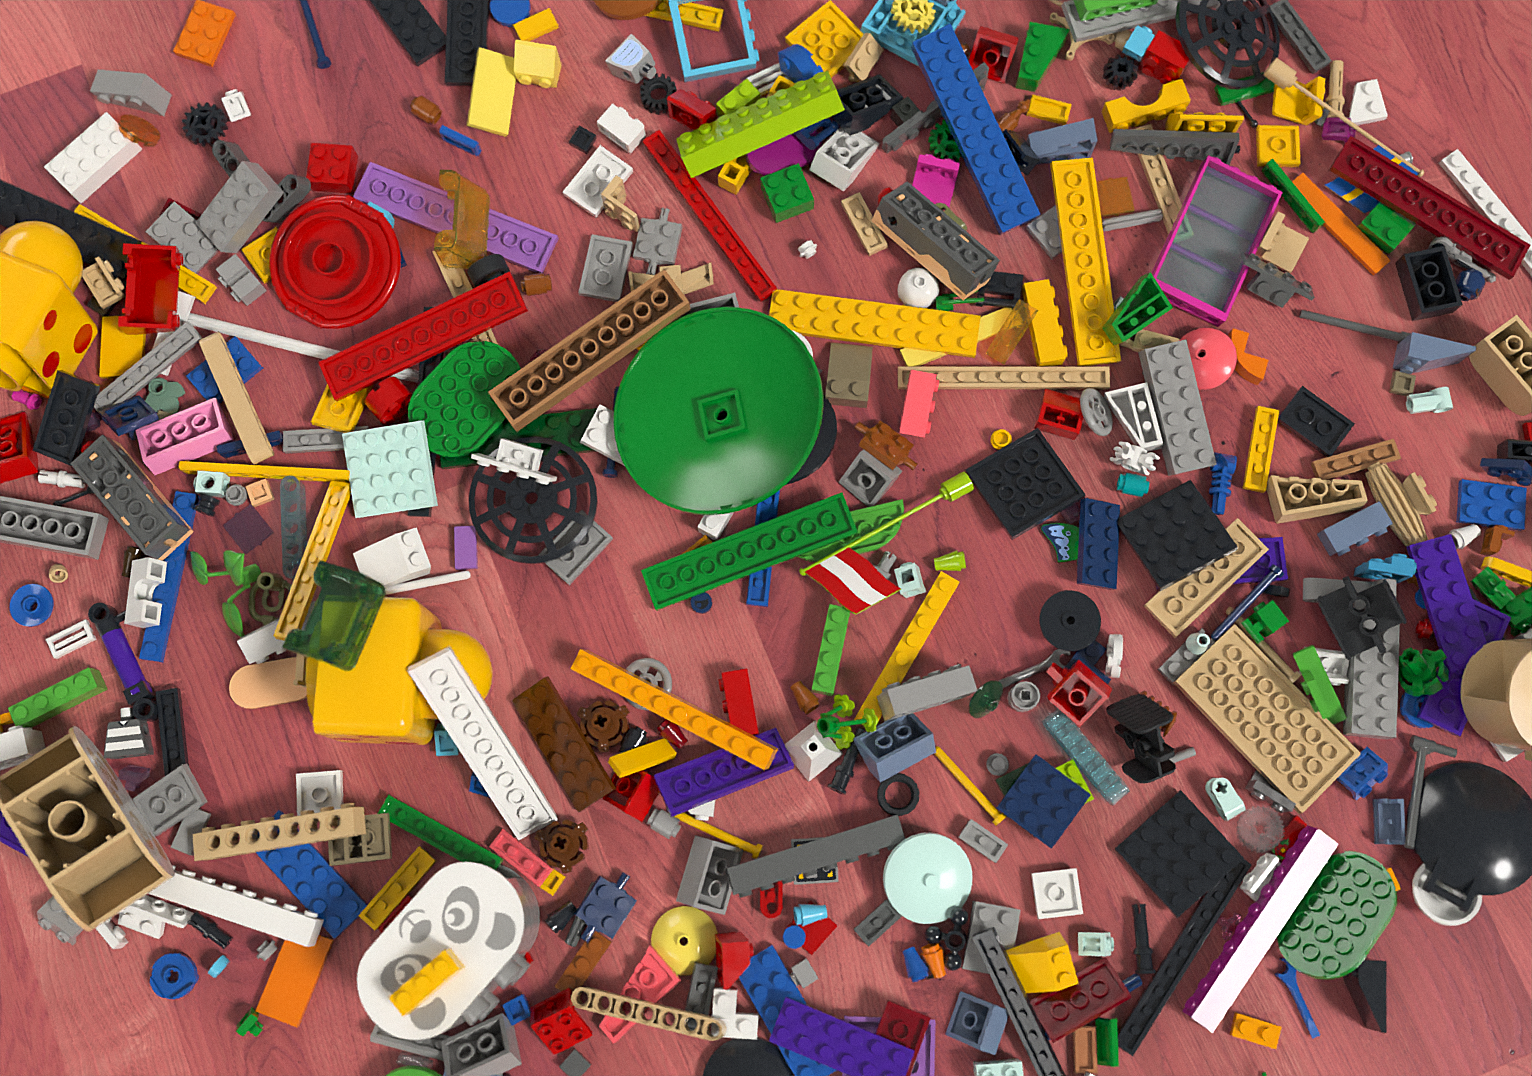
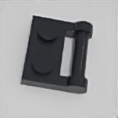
(1001, 284)

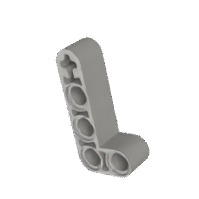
(1321, 586)

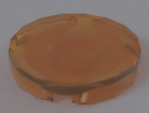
(138, 130)

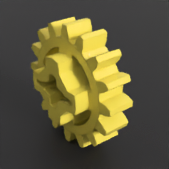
(913, 14)

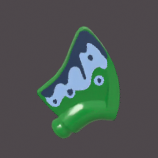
(1064, 539)

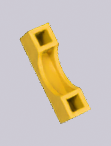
(1124, 114)

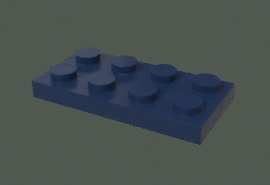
(1098, 544)

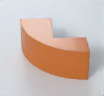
(1247, 366)

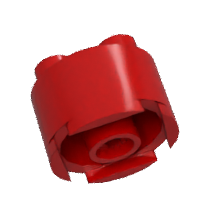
(389, 401)

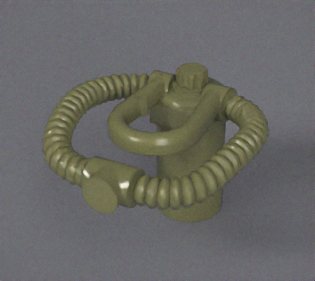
(268, 581)

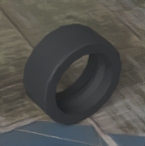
(487, 269)
(914, 795)

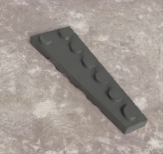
(922, 120)
(1182, 144)

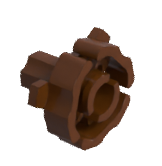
(594, 714)
(551, 838)

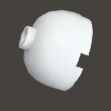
(918, 288)

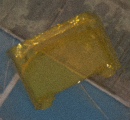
(470, 222)

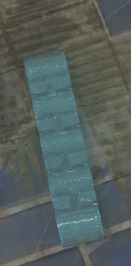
(289, 519)
(1086, 756)

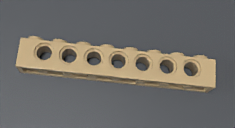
(207, 842)

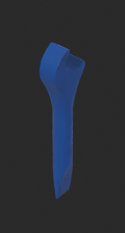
(1288, 977)

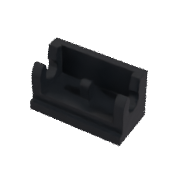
(1021, 151)

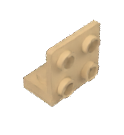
(613, 200)
(1281, 245)

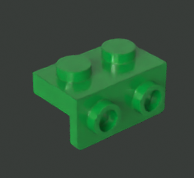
(1520, 612)

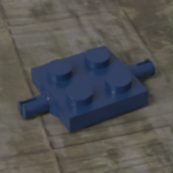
(605, 907)

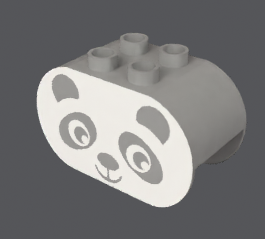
(480, 915)

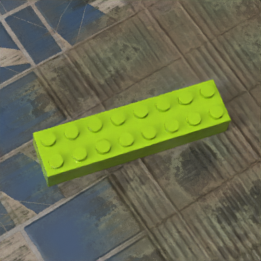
(759, 124)

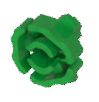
(1421, 668)

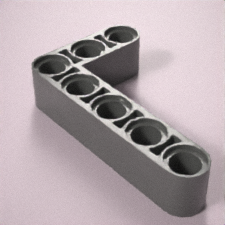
(293, 186)

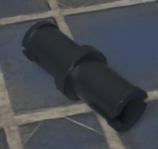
(210, 930)

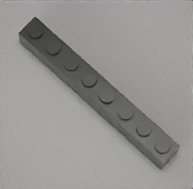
(814, 855)

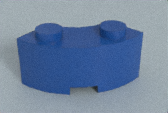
(797, 63)

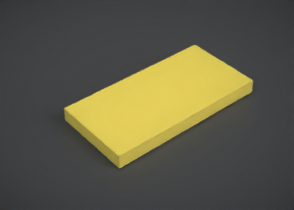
(492, 92)

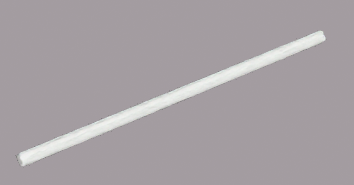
(278, 341)

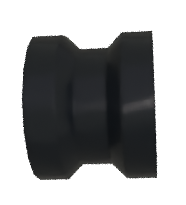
(206, 505)

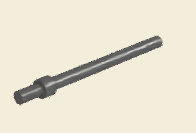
(1353, 326)

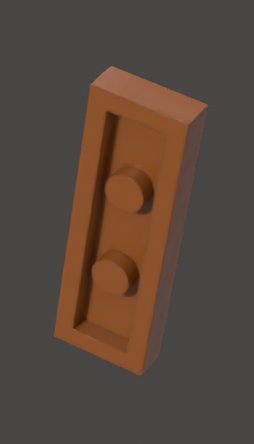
(584, 962)

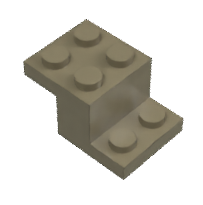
(363, 848)

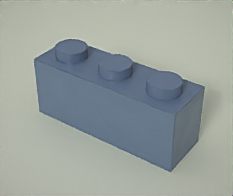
(1355, 529)

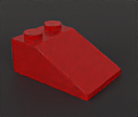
(16, 448)

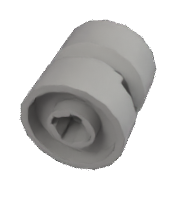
(1023, 696)

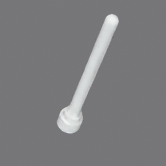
(427, 582)

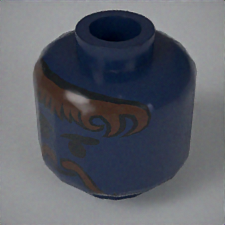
(1470, 284)

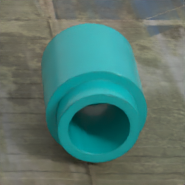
(1132, 484)

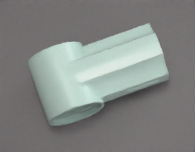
(1436, 400)

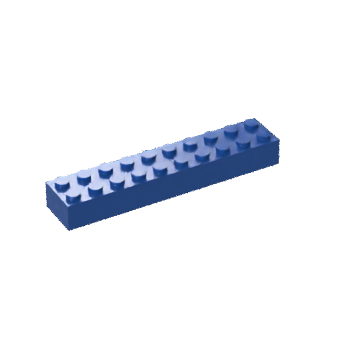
(975, 129)

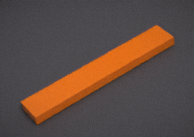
(1342, 227)

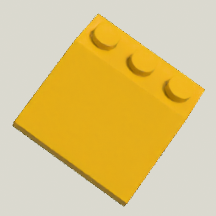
(1203, 122)

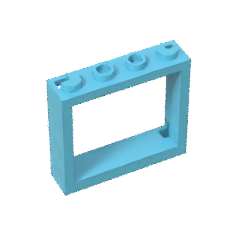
(719, 69)

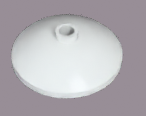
(1437, 908)

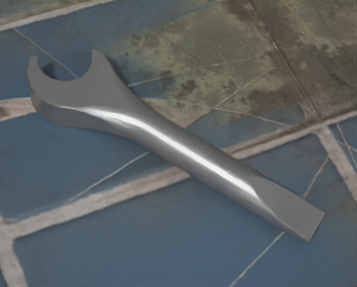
(1044, 665)

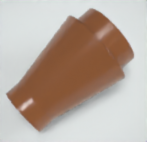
(805, 698)

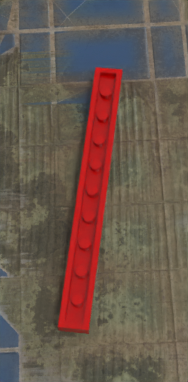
(710, 216)

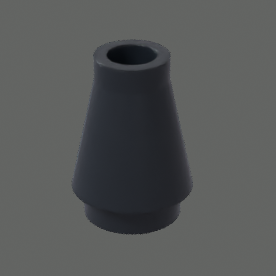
(560, 917)

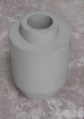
(664, 824)

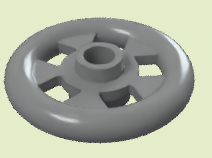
(1096, 412)
(662, 675)

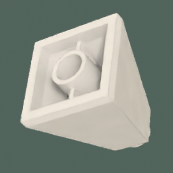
(811, 762)

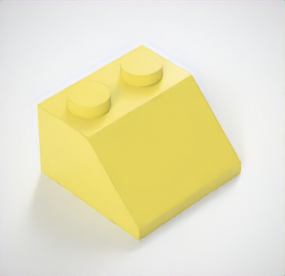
(536, 64)

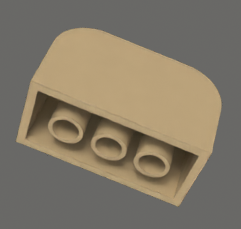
(1506, 364)

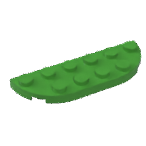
(865, 522)

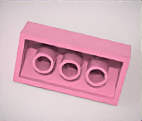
(183, 436)

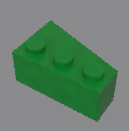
(1038, 54)
(1137, 310)

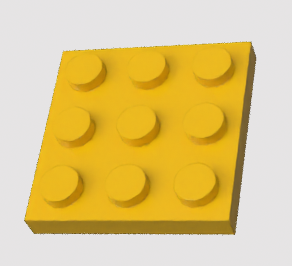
(828, 37)

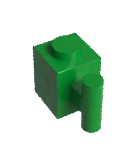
(1266, 619)

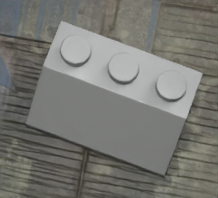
(705, 875)

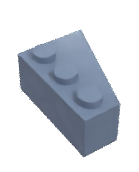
(1064, 142)

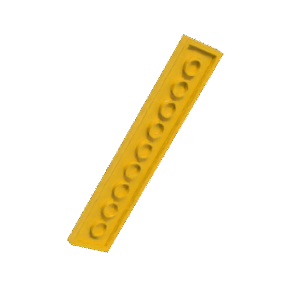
(1084, 259)
(877, 323)

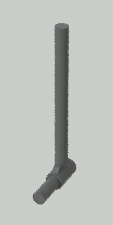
(1422, 747)

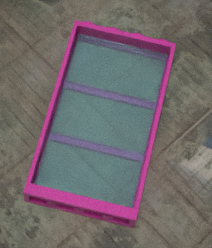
(1218, 221)

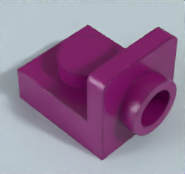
(1337, 129)

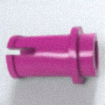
(32, 401)

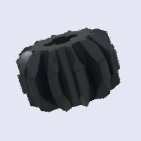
(1120, 72)

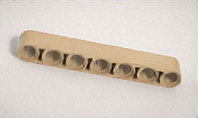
(236, 398)
(659, 1013)

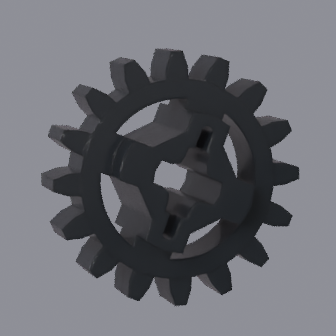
(205, 124)

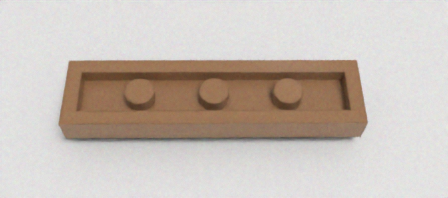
(1355, 460)

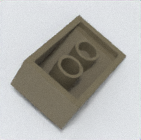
(849, 375)

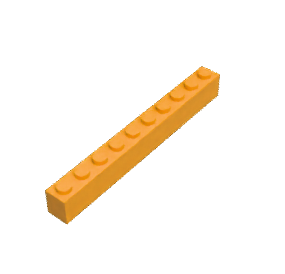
(674, 709)

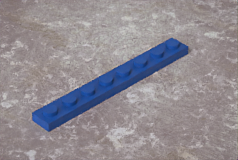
(157, 637)

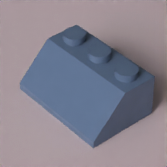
(895, 746)

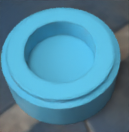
(218, 966)

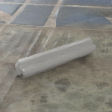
(1132, 220)

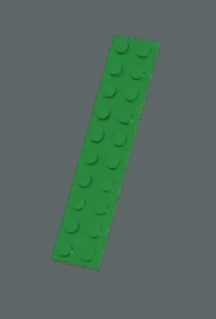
(749, 551)

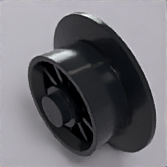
(1070, 620)

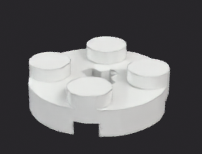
(1114, 653)

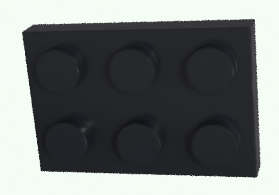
(1315, 421)

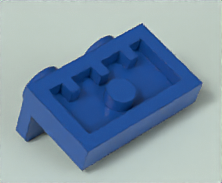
(1364, 773)

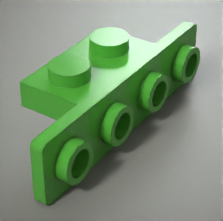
(1318, 685)

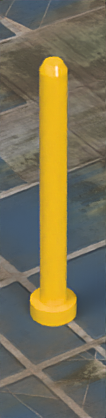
(973, 790)
(720, 834)

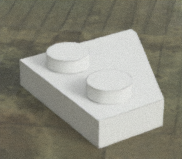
(1367, 103)

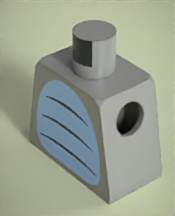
(631, 61)

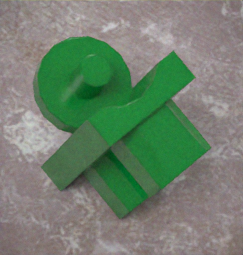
(1492, 588)

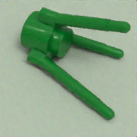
(946, 301)

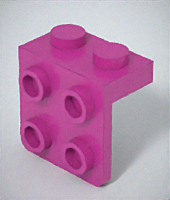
(936, 178)

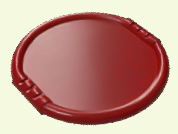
(334, 261)

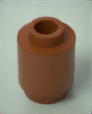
(425, 110)
(536, 284)

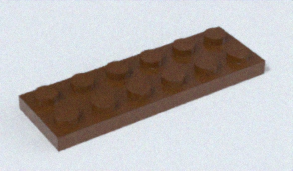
(563, 744)

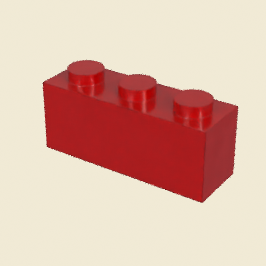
(739, 700)

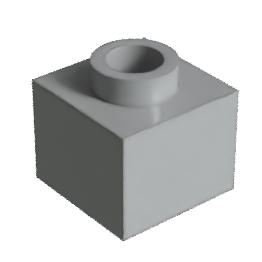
(803, 973)

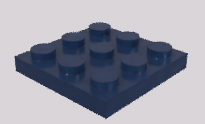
(1043, 801)

